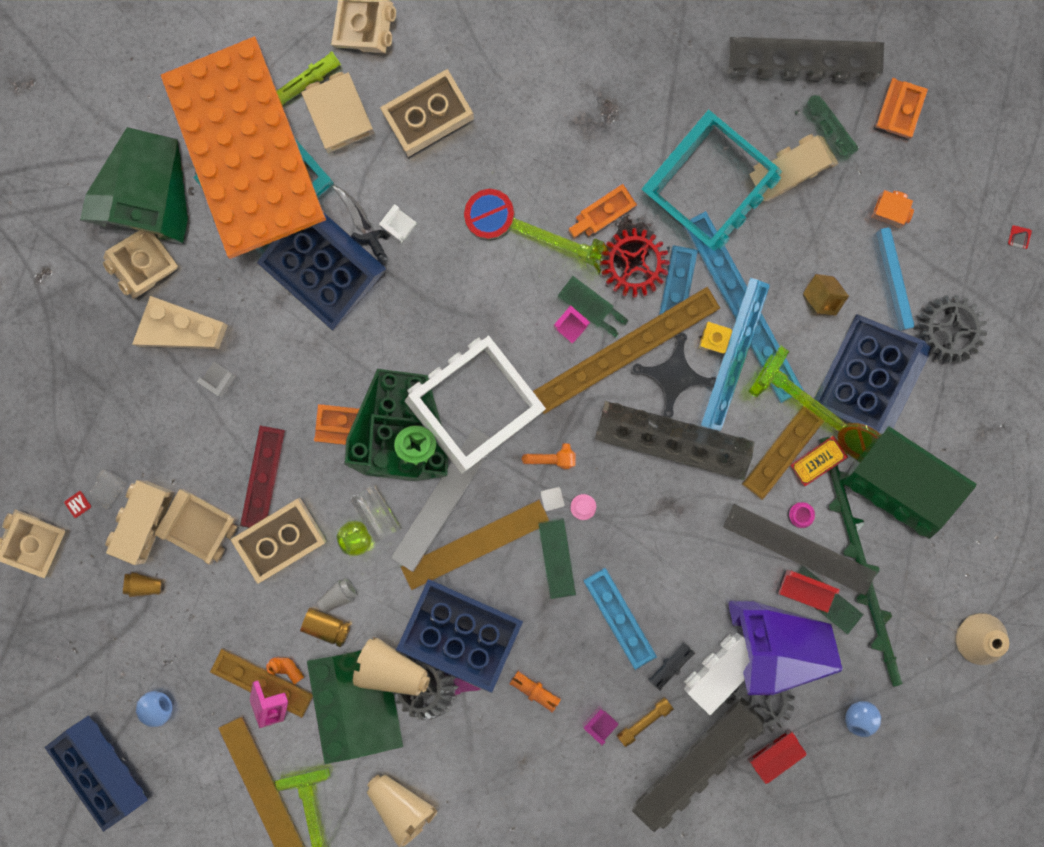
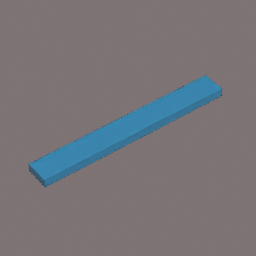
(733, 290)

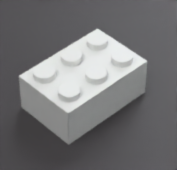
(720, 674)

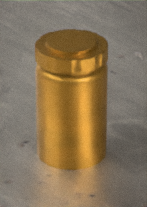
(325, 627)

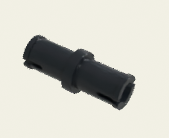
(671, 666)

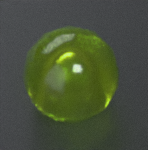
(354, 538)

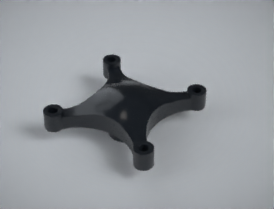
(674, 375)

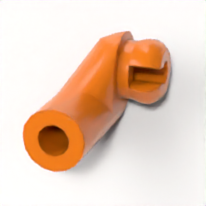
(284, 666)

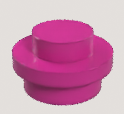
(801, 515)

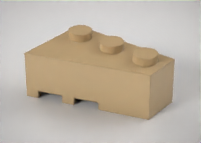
(797, 164)
(177, 327)

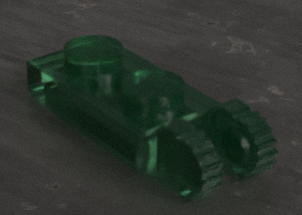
(832, 125)
(590, 305)

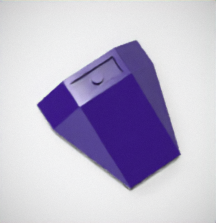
(783, 648)

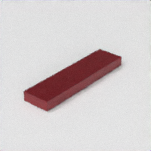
(262, 475)

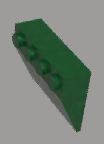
(909, 482)
(351, 718)

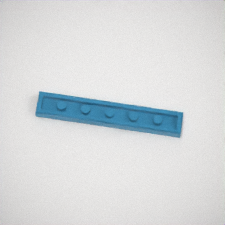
(735, 354)

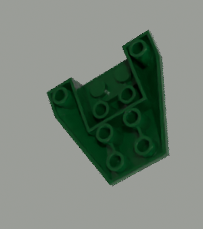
(140, 187)
(380, 420)

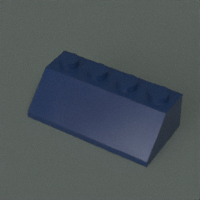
(96, 773)

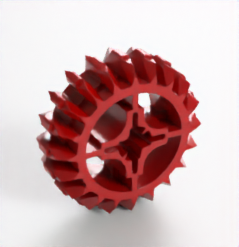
(643, 270)

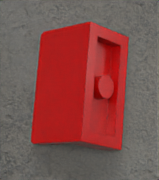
(807, 590)
(777, 756)

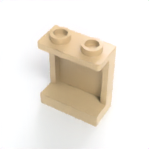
(337, 111)
(197, 526)

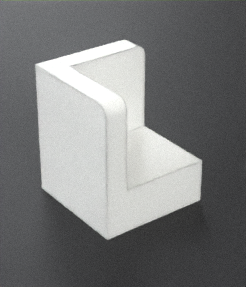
(397, 224)

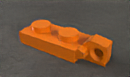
(603, 212)

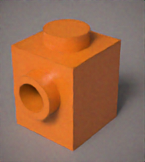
(893, 208)

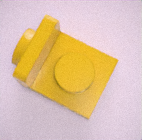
(715, 338)

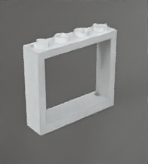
(438, 375)

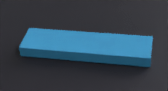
(895, 279)
(620, 618)

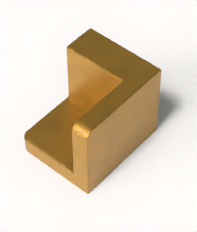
(826, 294)

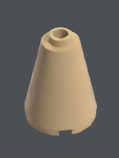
(982, 639)
(389, 670)
(399, 809)

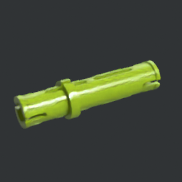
(309, 76)

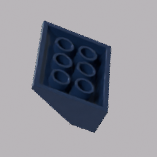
(323, 269)
(873, 374)
(459, 636)

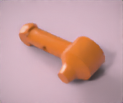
(564, 458)

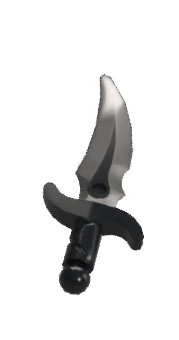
(360, 220)

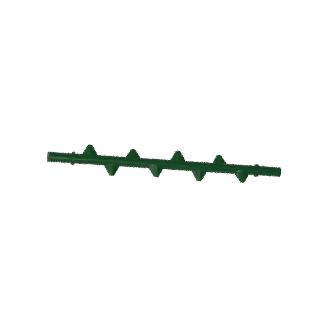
(855, 550)

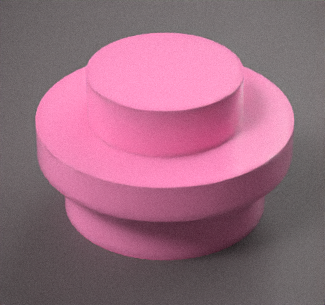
(583, 507)

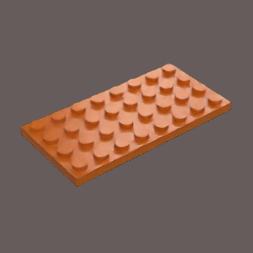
(242, 147)

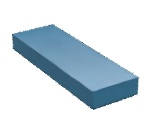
(679, 277)

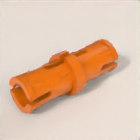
(535, 691)

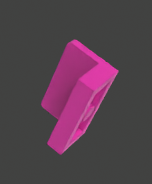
(267, 710)

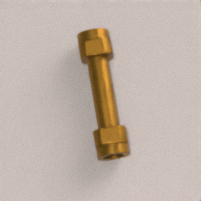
(627, 736)

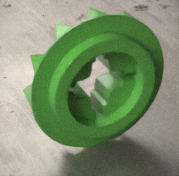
(418, 435)

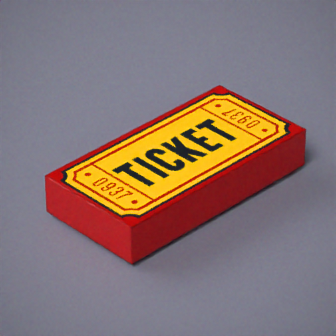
(819, 461)

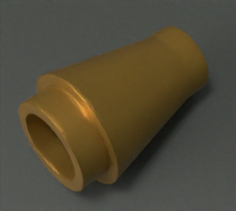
(140, 585)

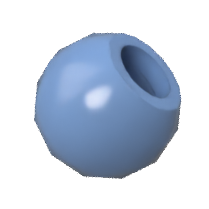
(154, 709)
(863, 719)

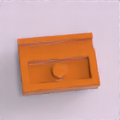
(901, 108)
(334, 423)

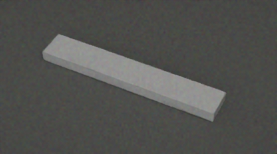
(438, 507)

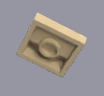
(363, 25)
(138, 263)
(29, 543)

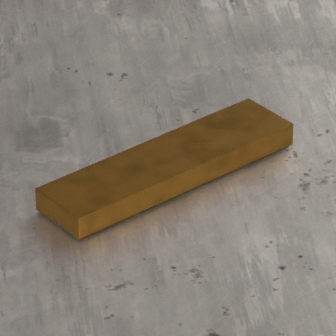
(783, 452)
(244, 673)

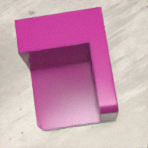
(571, 324)

